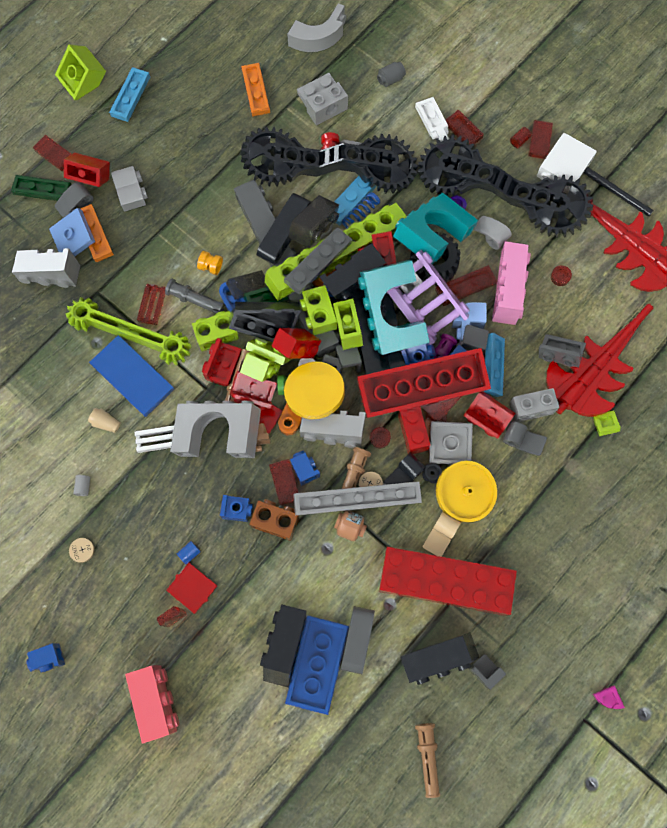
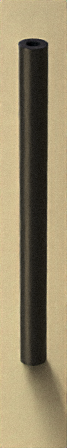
(618, 191)

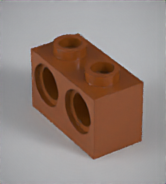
(272, 525)

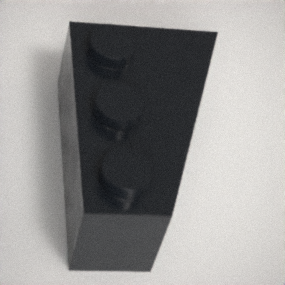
(345, 278)
(263, 318)
(283, 645)
(440, 659)

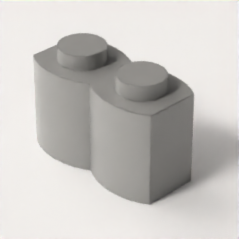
(128, 188)

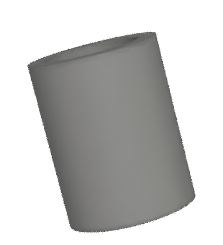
(81, 485)

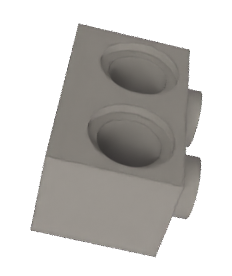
(534, 405)

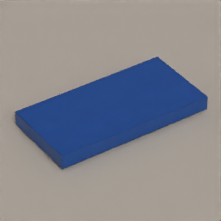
(131, 376)
(317, 665)

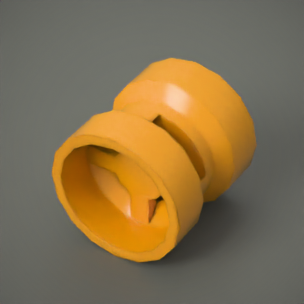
(209, 262)

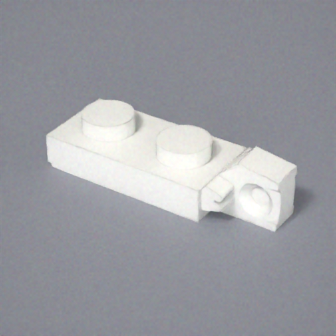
(432, 118)

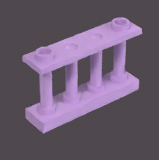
(404, 300)

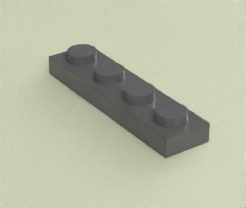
(317, 261)

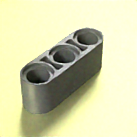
(358, 640)

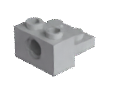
(323, 98)

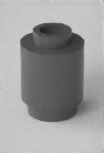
(391, 74)

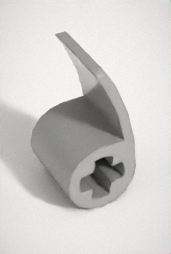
(494, 231)

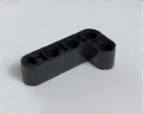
(277, 238)

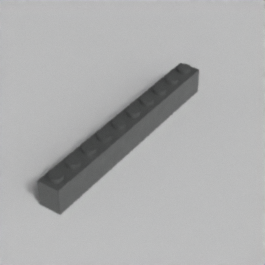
(260, 218)

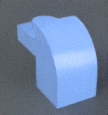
(476, 318)

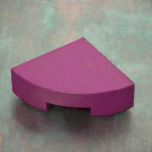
(609, 698)

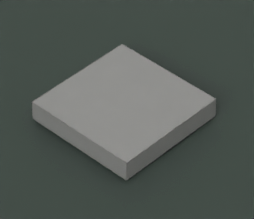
(450, 442)

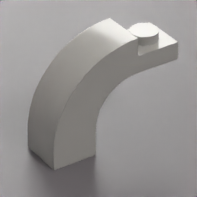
(319, 37)

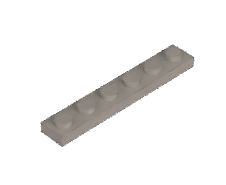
(357, 498)

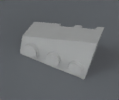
(46, 268)
(335, 429)

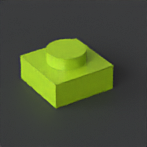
(606, 423)

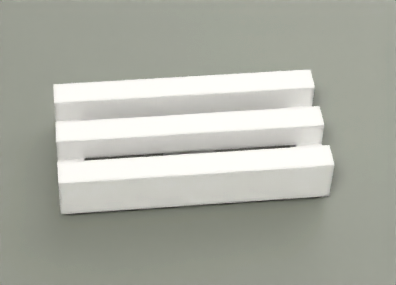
(139, 441)

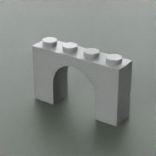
(194, 417)

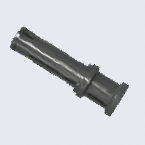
(186, 294)

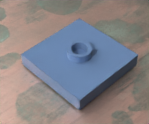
(72, 233)

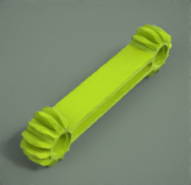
(128, 331)

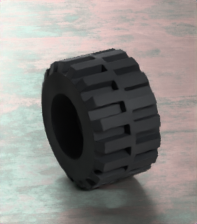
(446, 270)

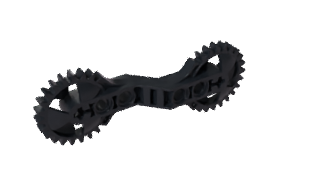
(276, 155)
(506, 186)

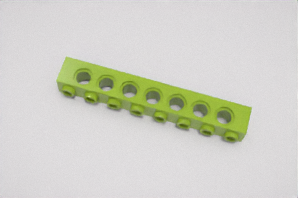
(357, 231)

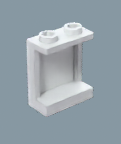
(566, 158)

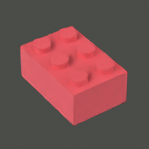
(152, 703)

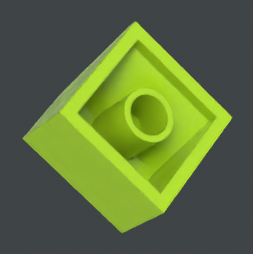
(79, 71)

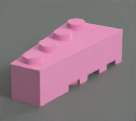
(511, 283)

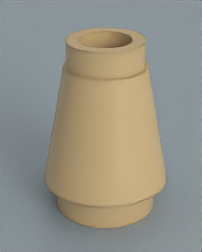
(101, 419)

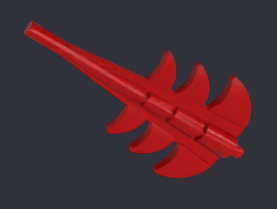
(642, 249)
(578, 389)

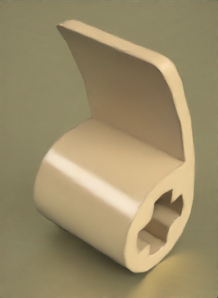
(441, 534)

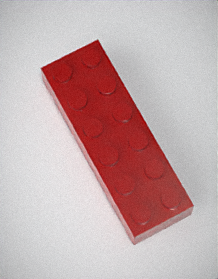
(423, 382)
(448, 581)

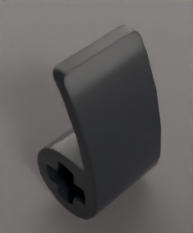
(406, 471)

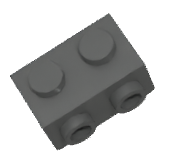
(562, 350)

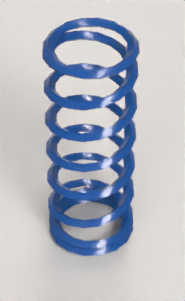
(372, 203)

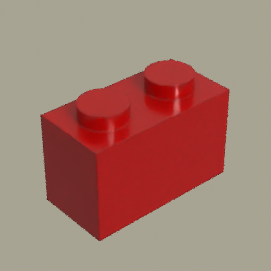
(86, 169)
(296, 343)
(414, 430)

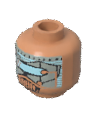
(350, 525)

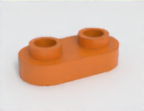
(289, 415)

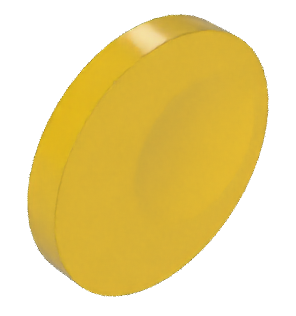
(314, 390)
(466, 491)

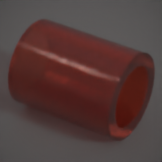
(520, 137)

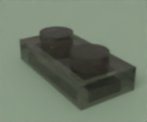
(246, 283)

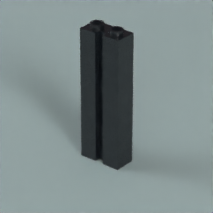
(371, 359)

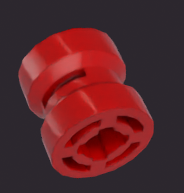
(329, 139)

